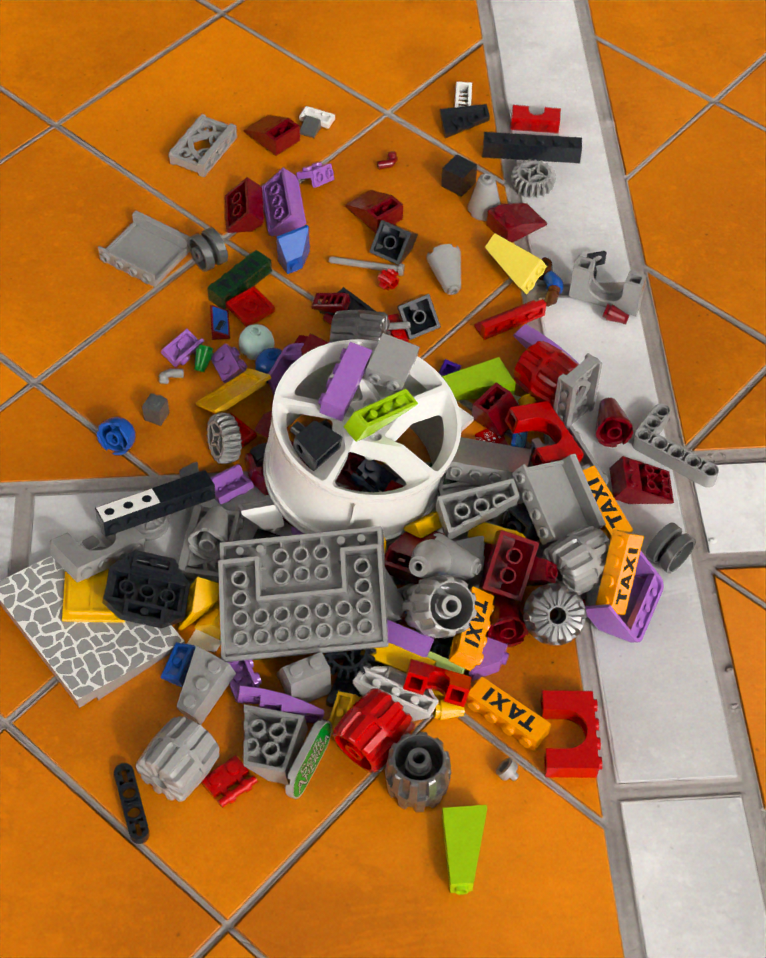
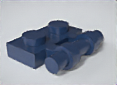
(375, 474)

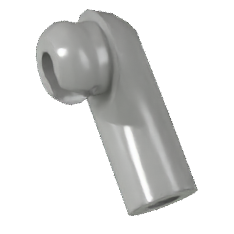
(170, 373)

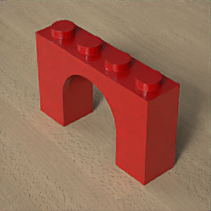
(544, 419)
(579, 708)

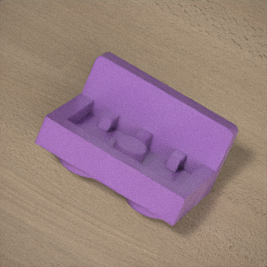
(318, 173)
(181, 348)
(228, 362)
(231, 484)
(244, 676)

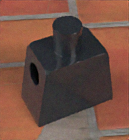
(315, 443)

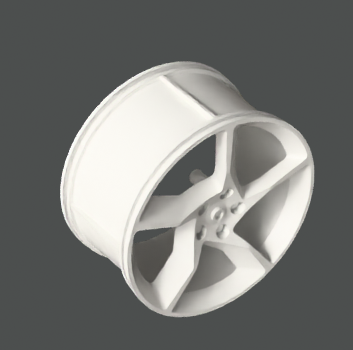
(311, 497)

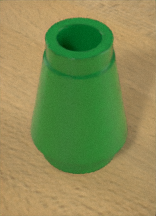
(203, 357)

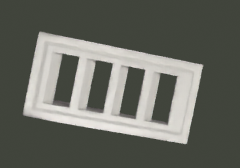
(463, 87)

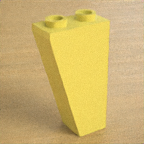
(518, 263)

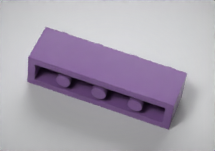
(345, 381)

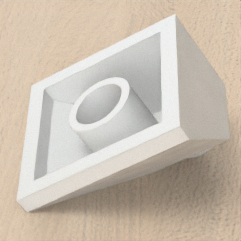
(263, 514)

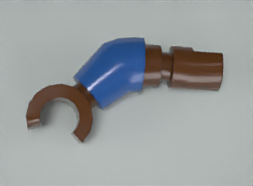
(553, 282)

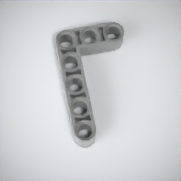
(669, 453)

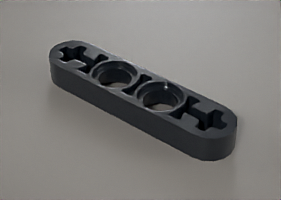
(130, 803)

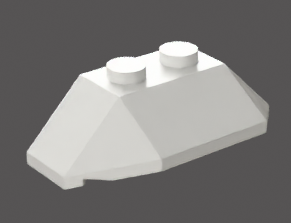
(392, 681)

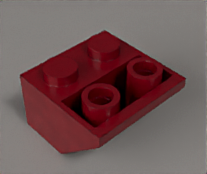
(493, 407)

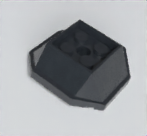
(147, 590)

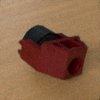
(254, 467)

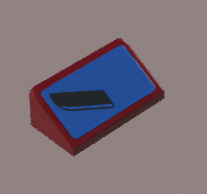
(219, 323)

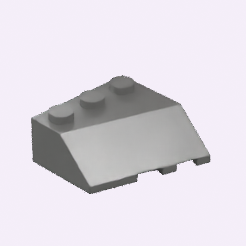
(272, 742)

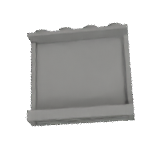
(146, 249)
(486, 462)
(558, 498)

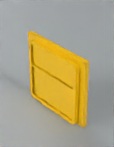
(234, 391)
(84, 600)

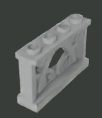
(223, 135)
(585, 375)
(188, 560)

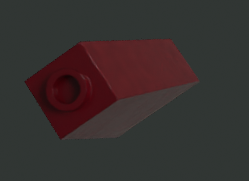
(541, 572)

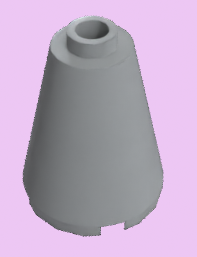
(484, 197)
(446, 265)
(209, 533)
(430, 559)
(463, 561)

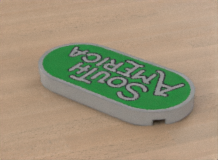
(308, 758)

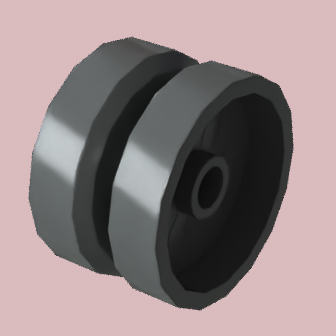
(207, 249)
(670, 547)

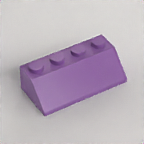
(283, 203)

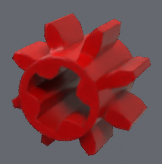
(388, 279)

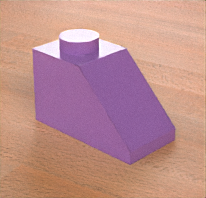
(493, 658)

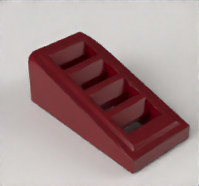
(333, 308)

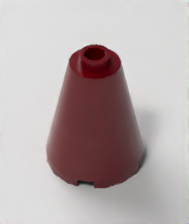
(612, 424)
(507, 622)

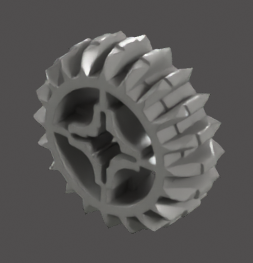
(533, 178)
(224, 438)

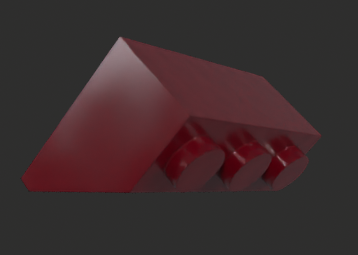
(244, 207)
(508, 565)

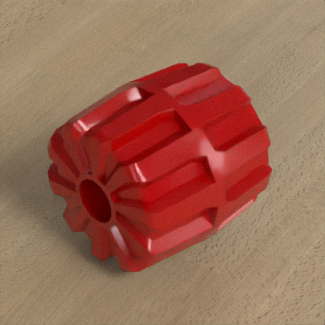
(540, 368)
(371, 729)

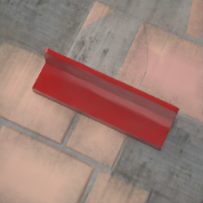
(511, 319)

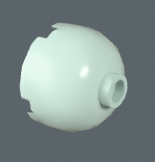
(254, 340)

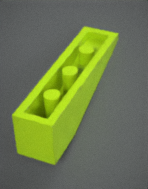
(379, 414)

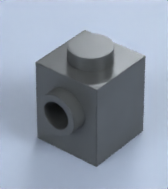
(156, 409)

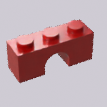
(525, 121)
(451, 684)

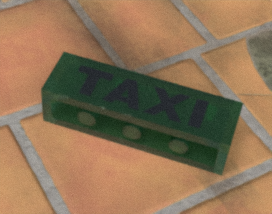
(239, 278)

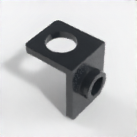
(600, 262)

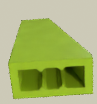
(477, 379)
(463, 838)

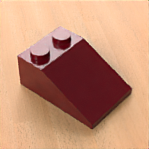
(514, 221)

